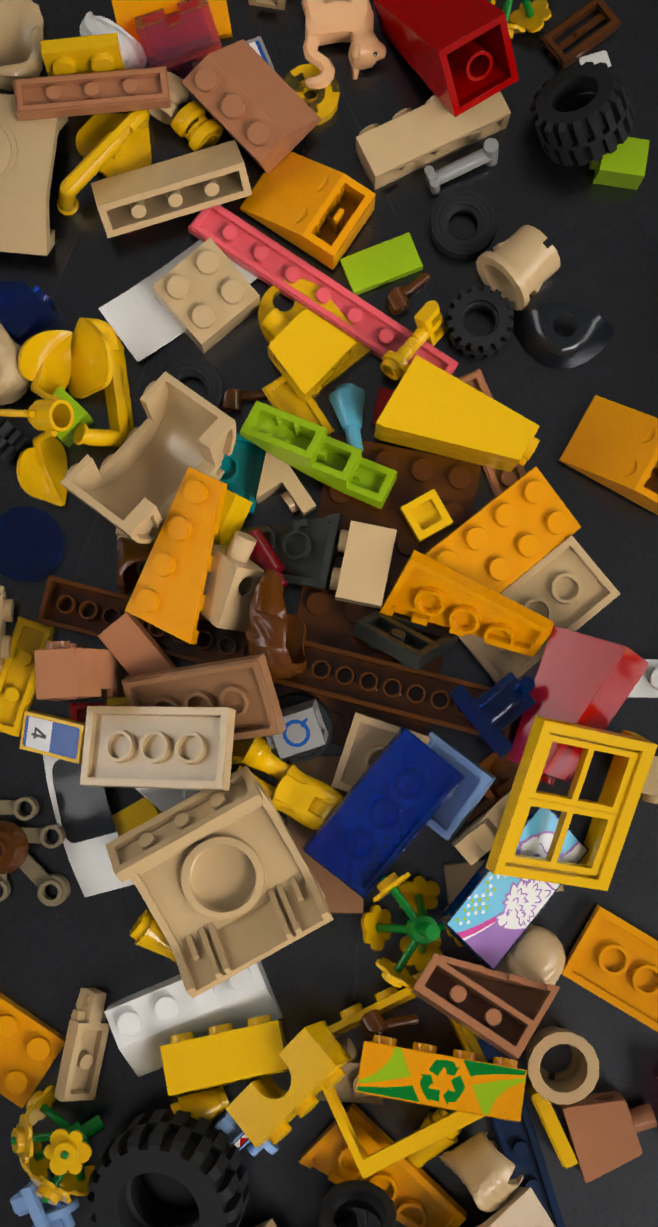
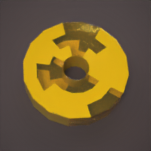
(327, 98)

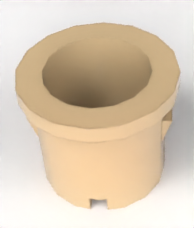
(519, 266)
(570, 1084)

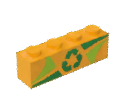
(442, 1080)

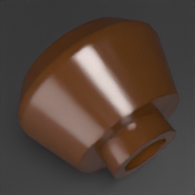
(13, 847)

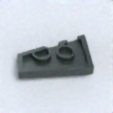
(306, 548)

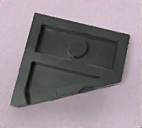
(402, 639)

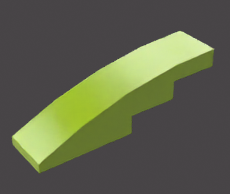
(318, 455)

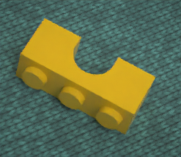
(314, 1064)

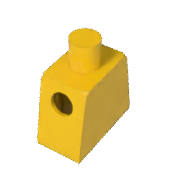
(306, 350)

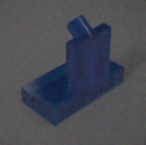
(496, 708)

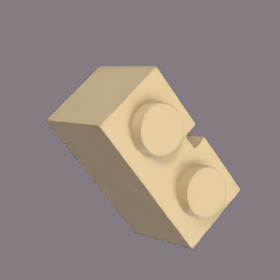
(364, 564)

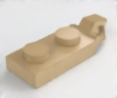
(83, 1048)

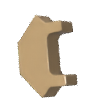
(479, 834)

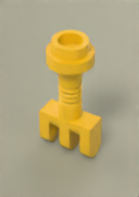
(429, 328)

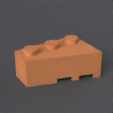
(77, 673)
(486, 1002)

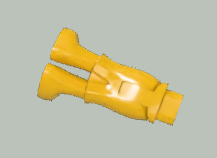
(295, 793)

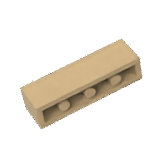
(425, 136)
(171, 188)

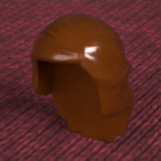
(275, 630)

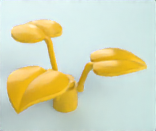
(47, 364)

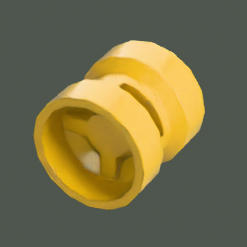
(196, 126)

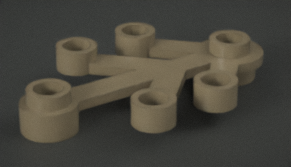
(31, 866)

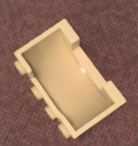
(145, 473)

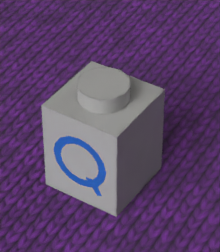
(303, 730)

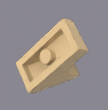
(280, 475)

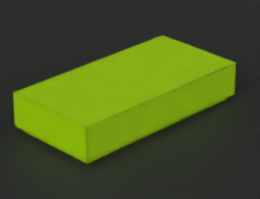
(381, 264)

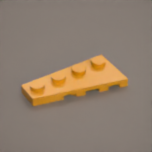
(449, 599)
(414, 1193)

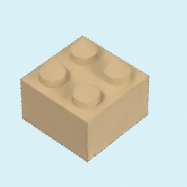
(206, 295)

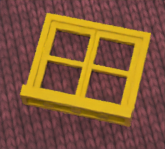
(609, 815)

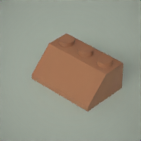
(251, 103)

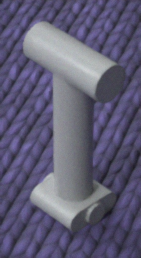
(487, 155)

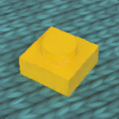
(426, 515)

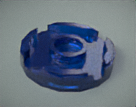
(29, 544)

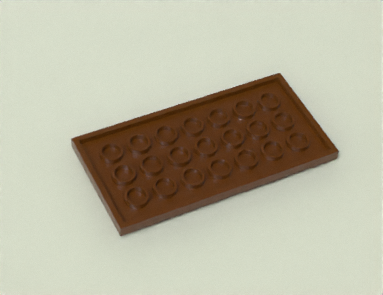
(334, 621)

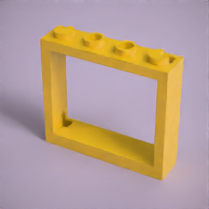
(419, 1139)

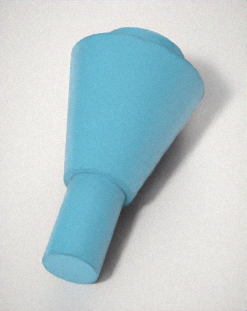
(348, 406)

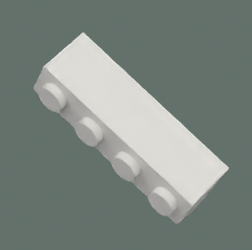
(165, 1009)

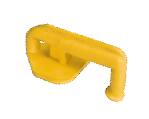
(109, 146)
(97, 365)

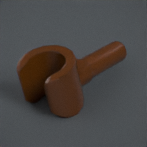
(398, 300)
(233, 399)
(374, 1024)

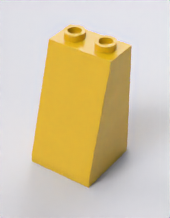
(454, 420)

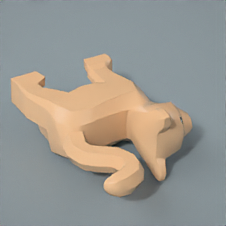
(335, 23)

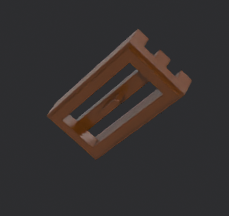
(556, 51)

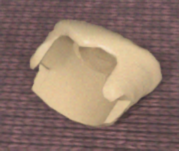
(483, 1171)

